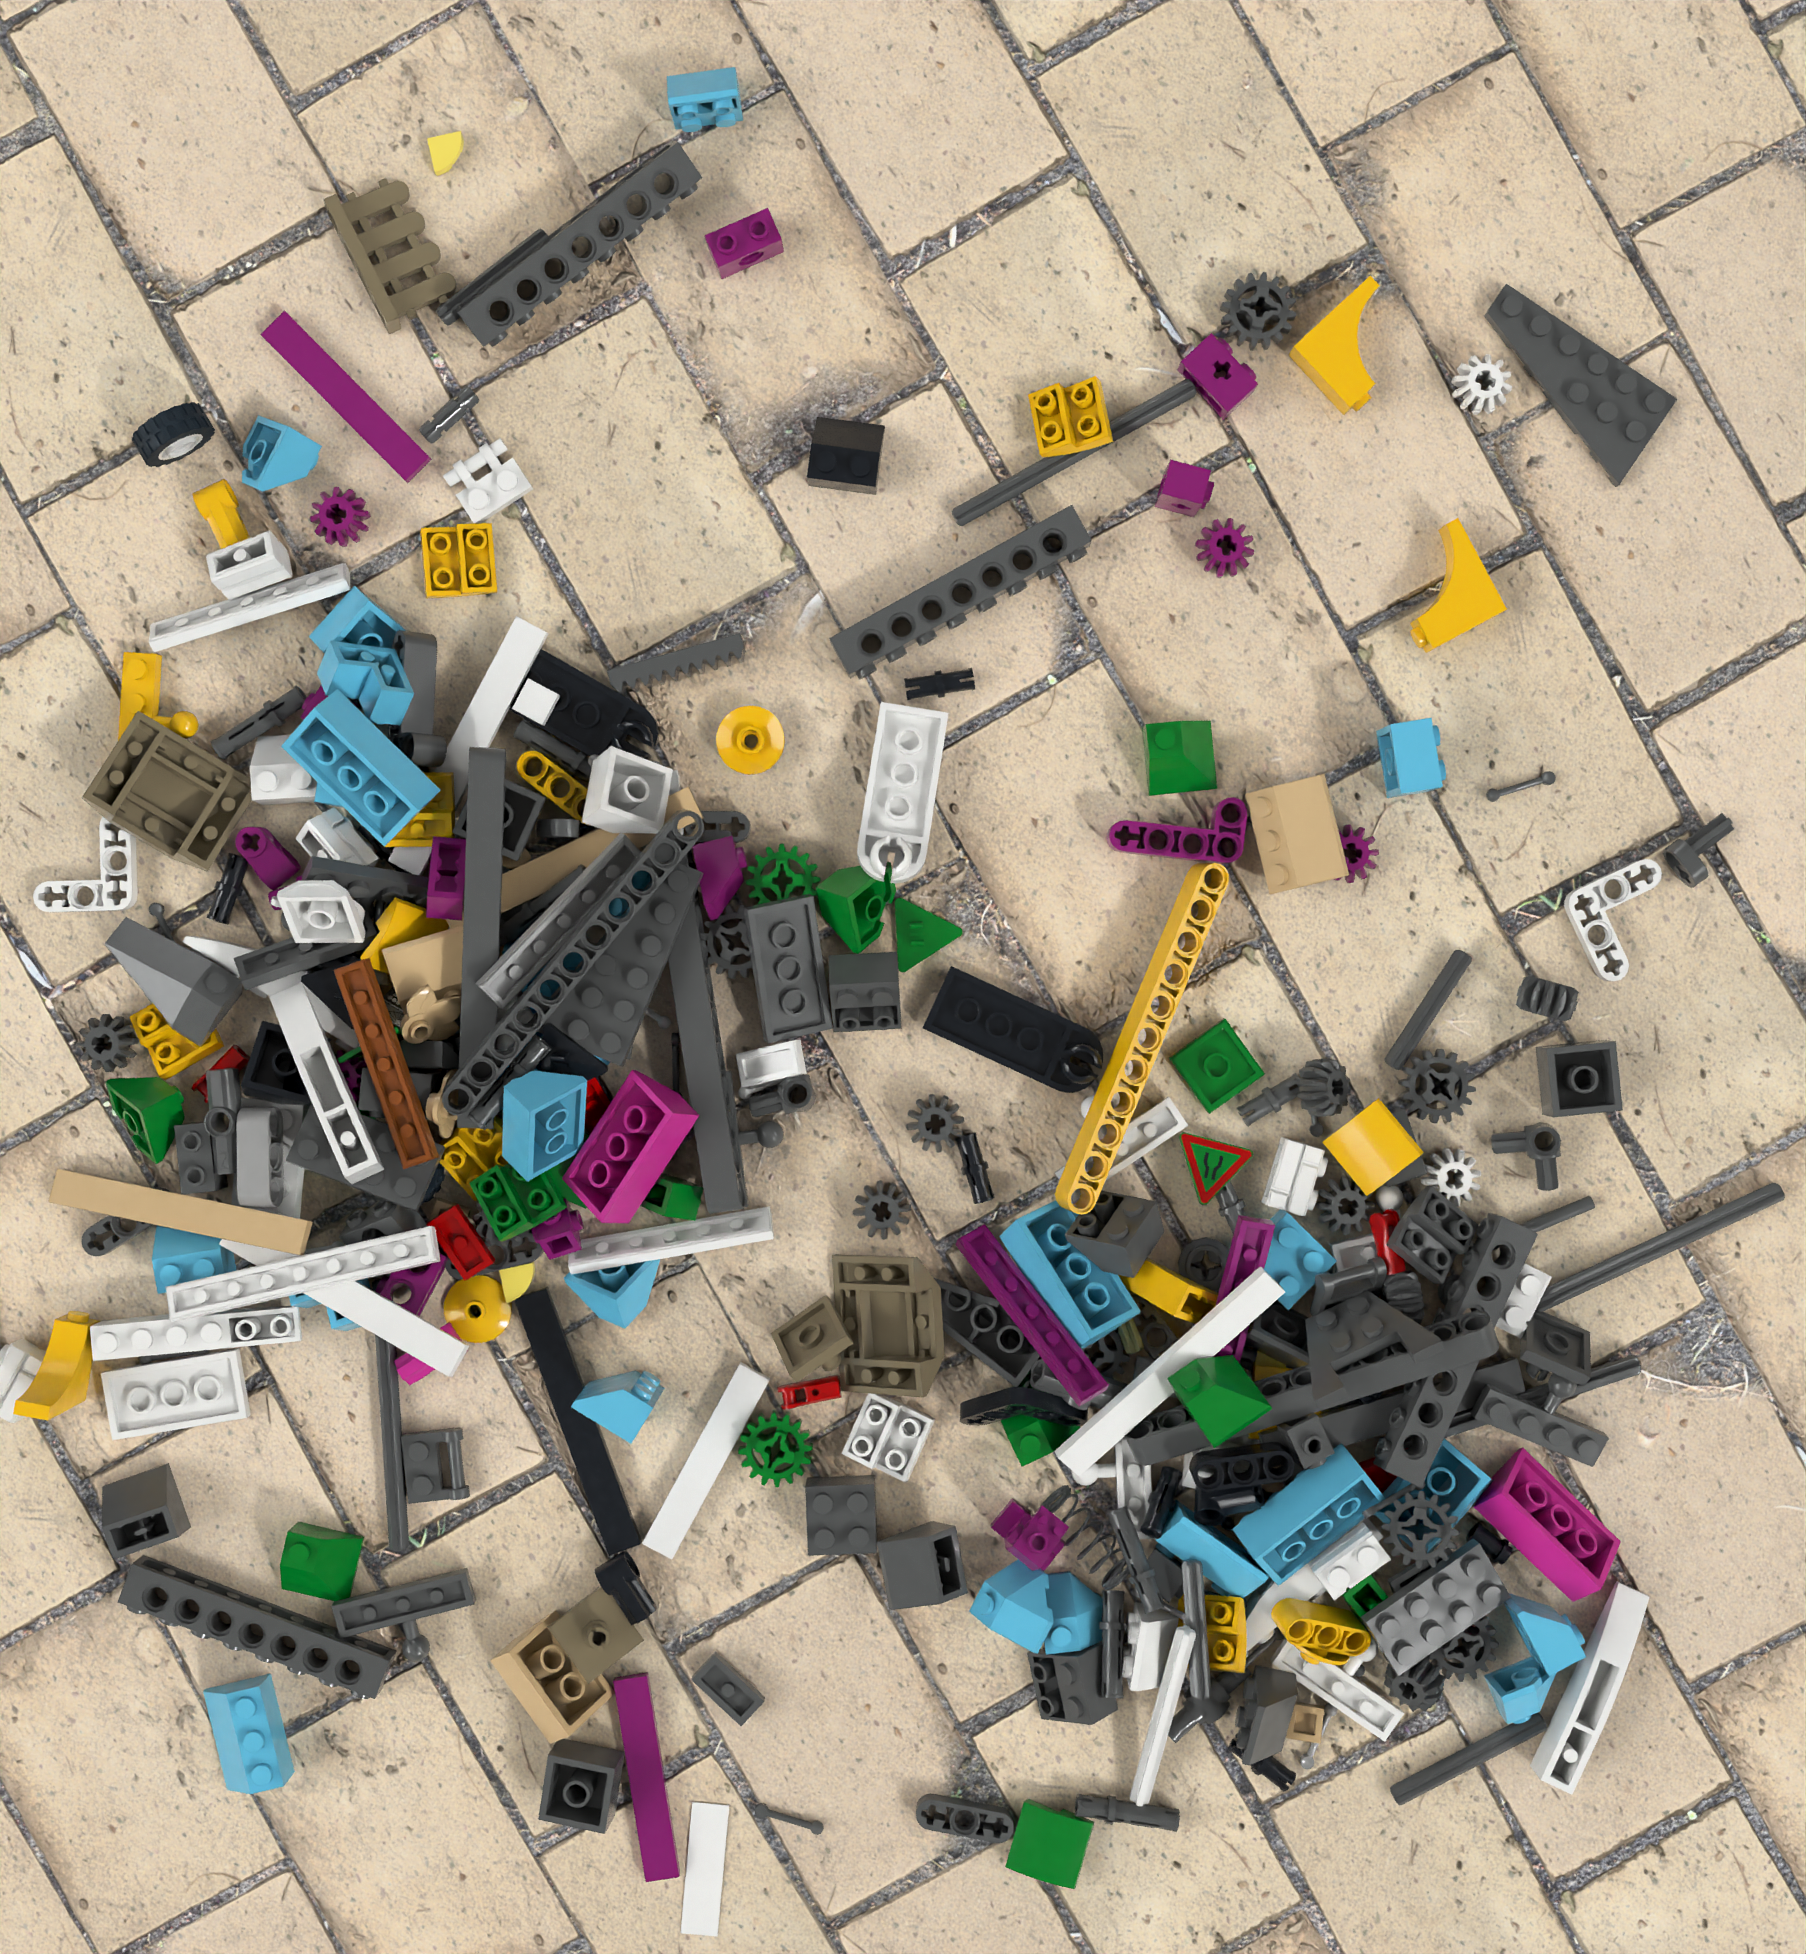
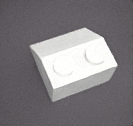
(277, 776)
(626, 793)

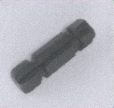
(449, 414)

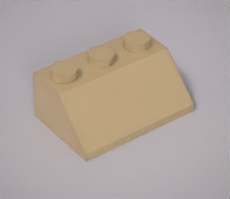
(1297, 834)
(426, 961)
(549, 1681)

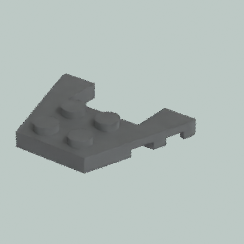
(1354, 1332)

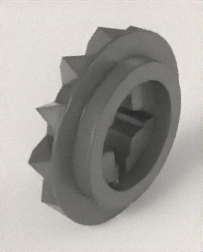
(1194, 1253)

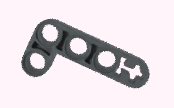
(415, 734)

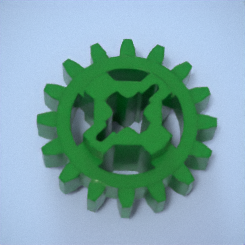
(782, 858)
(788, 1452)

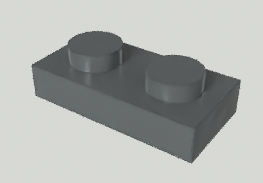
(728, 1688)

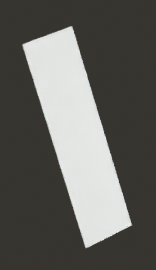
(704, 1869)

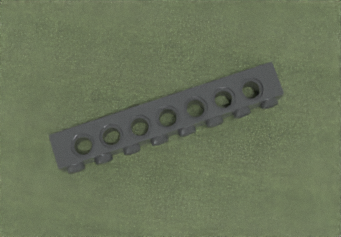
(668, 160)
(1062, 525)
(1445, 1398)
(275, 1621)

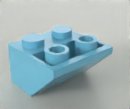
(704, 99)

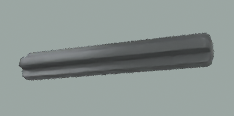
(447, 309)
(1428, 1009)
(1196, 1619)

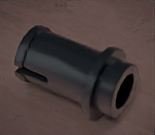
(1492, 1545)

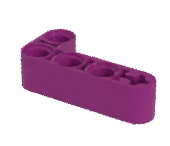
(1175, 835)

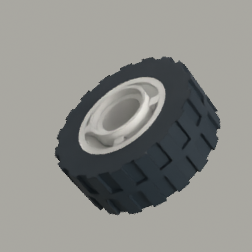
(173, 434)

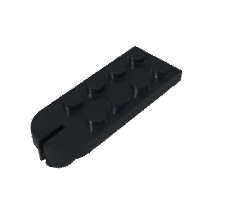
(590, 712)
(1014, 1032)

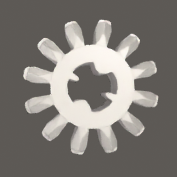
(1491, 378)
(1463, 1175)

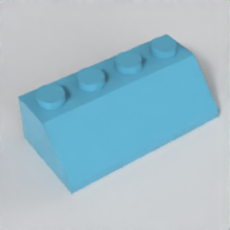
(360, 767)
(1072, 1286)
(1308, 1515)

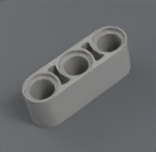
(260, 1157)

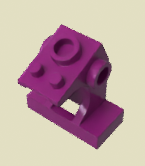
(1030, 1537)

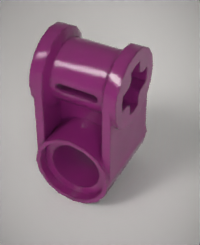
(271, 860)

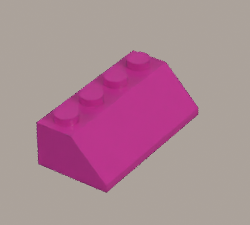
(629, 1148)
(1549, 1526)

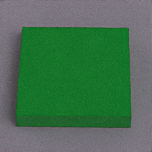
(1216, 1066)

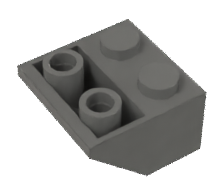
(864, 991)
(1117, 1232)
(142, 1511)
(922, 1566)
(1070, 1685)
(1266, 1713)

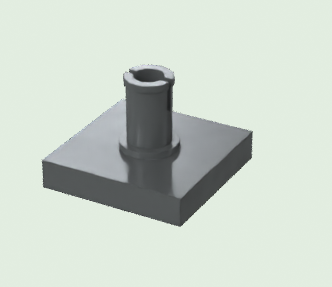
(1556, 1348)

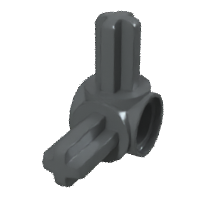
(781, 1099)
(1544, 1157)

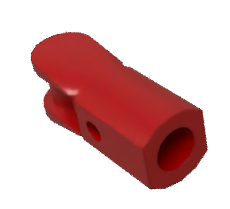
(233, 1058)
(1382, 1228)
(815, 1391)

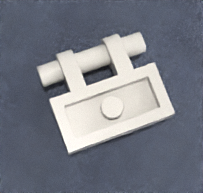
(494, 490)

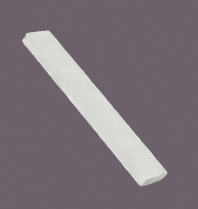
(249, 607)
(672, 1240)
(706, 1460)

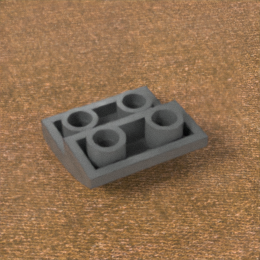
(1432, 1234)

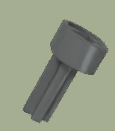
(1683, 855)

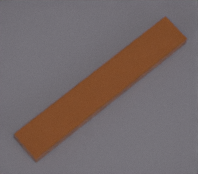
(386, 1063)

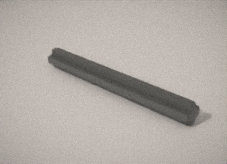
(1467, 1759)

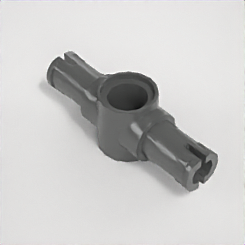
(1208, 1709)

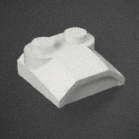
(322, 912)

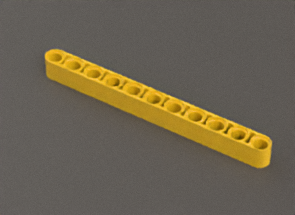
(1128, 1048)

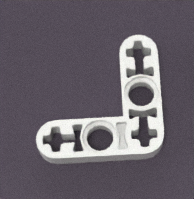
(101, 888)
(1599, 904)

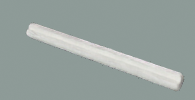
(1162, 1715)

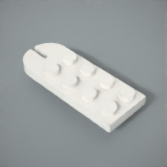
(901, 790)

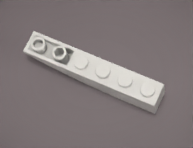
(223, 954)
(326, 1084)
(213, 1331)
(1299, 1586)
(1591, 1691)

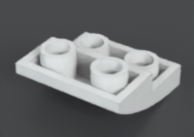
(888, 1436)

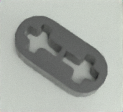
(719, 818)
(558, 828)

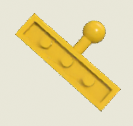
(142, 691)

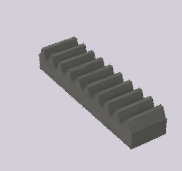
(677, 661)

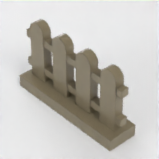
(384, 236)

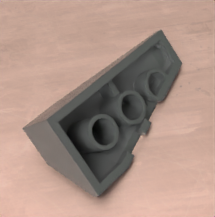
(180, 983)
(987, 1332)

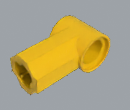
(219, 507)

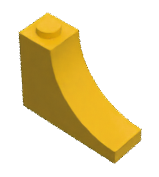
(1332, 354)
(1465, 596)
(1171, 1291)
(64, 1370)

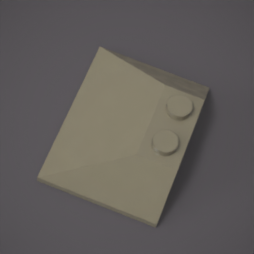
(169, 793)
(894, 1324)

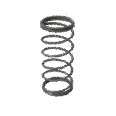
(1111, 1579)

